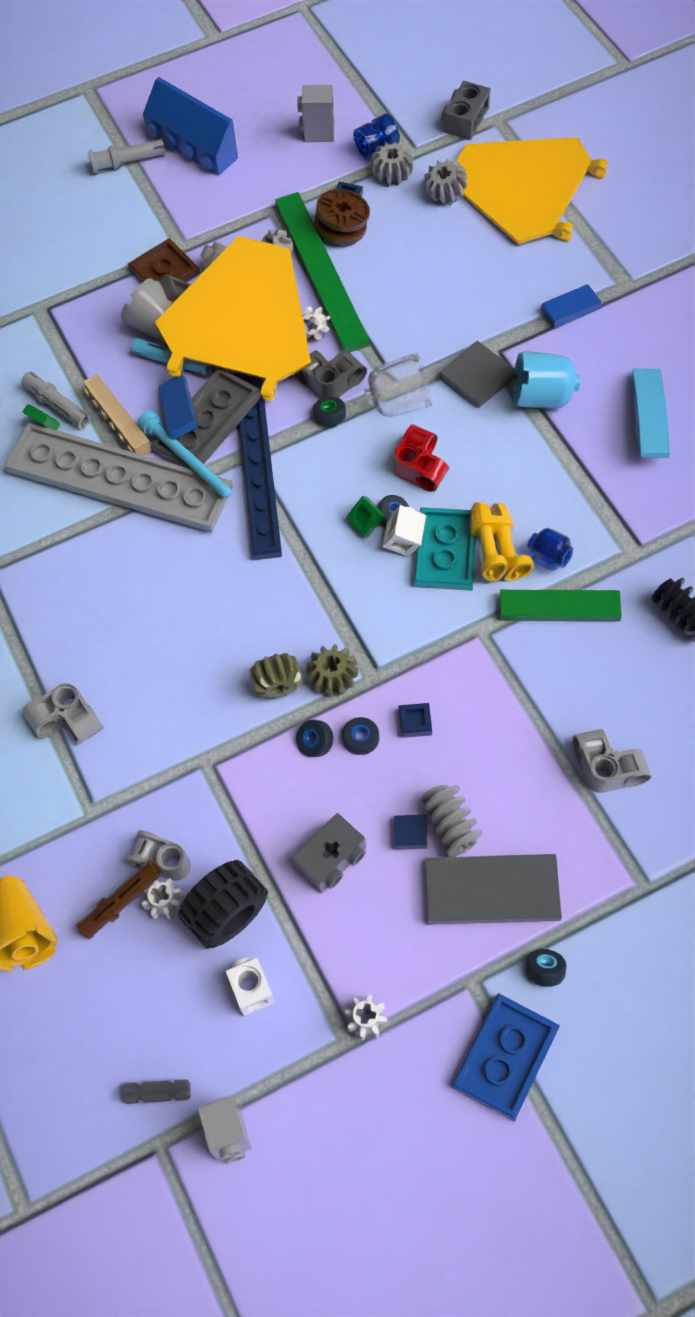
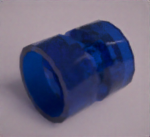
(375, 134)

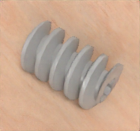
(451, 819)

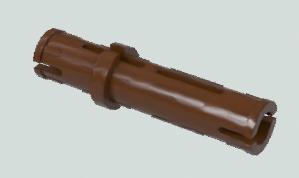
(110, 907)

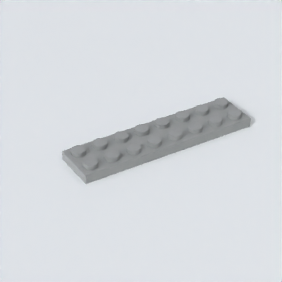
(116, 476)

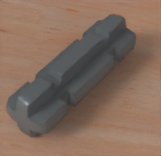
(156, 1091)

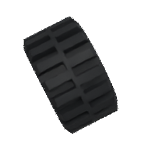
(222, 904)

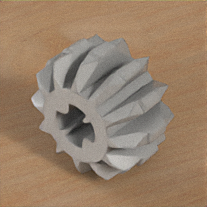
(392, 163)
(445, 181)

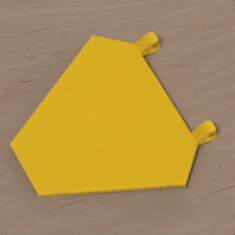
(527, 183)
(241, 316)

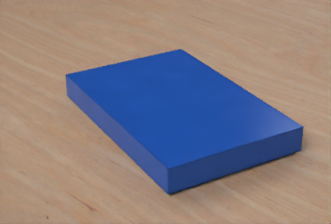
(505, 1057)

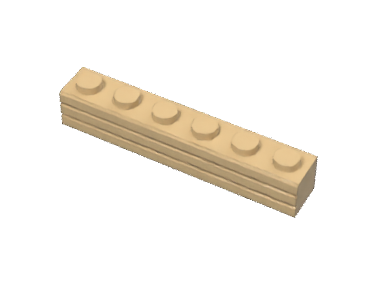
(117, 416)

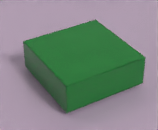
(41, 417)
(365, 516)

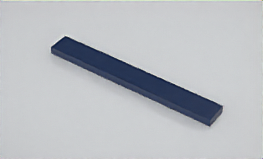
(259, 479)

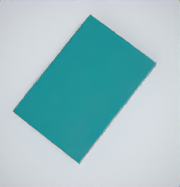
(446, 550)

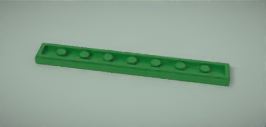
(322, 273)

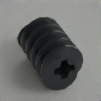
(677, 603)

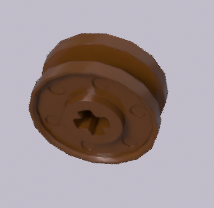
(341, 216)

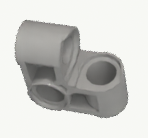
(49, 714)
(624, 767)

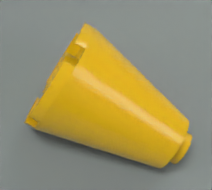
(24, 930)

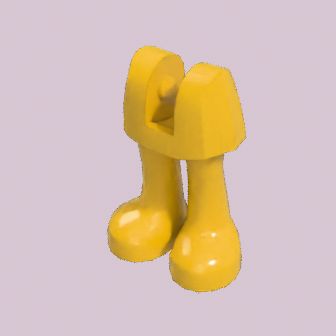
(498, 523)

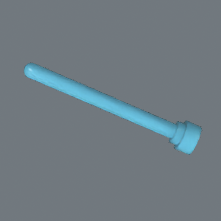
(152, 425)

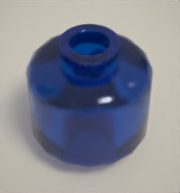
(550, 549)

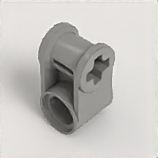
(161, 851)

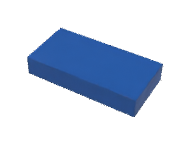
(571, 305)

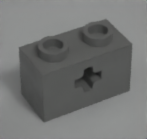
(333, 837)

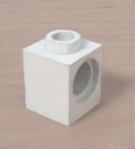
(404, 530)
(256, 998)

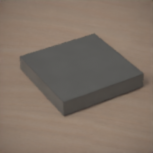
(477, 374)

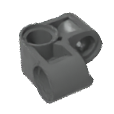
(332, 376)

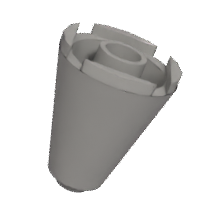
(146, 308)

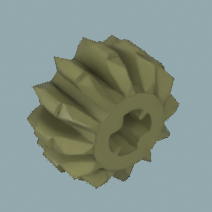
(343, 672)
(275, 676)

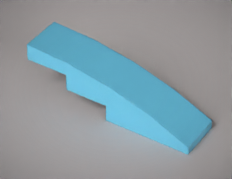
(650, 413)

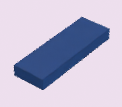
(178, 406)

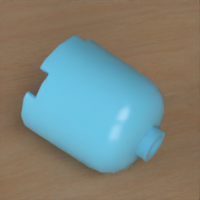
(544, 380)

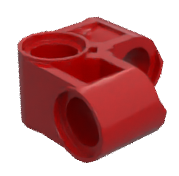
(424, 468)

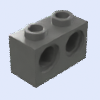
(466, 110)

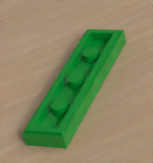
(560, 605)

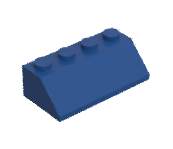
(190, 127)

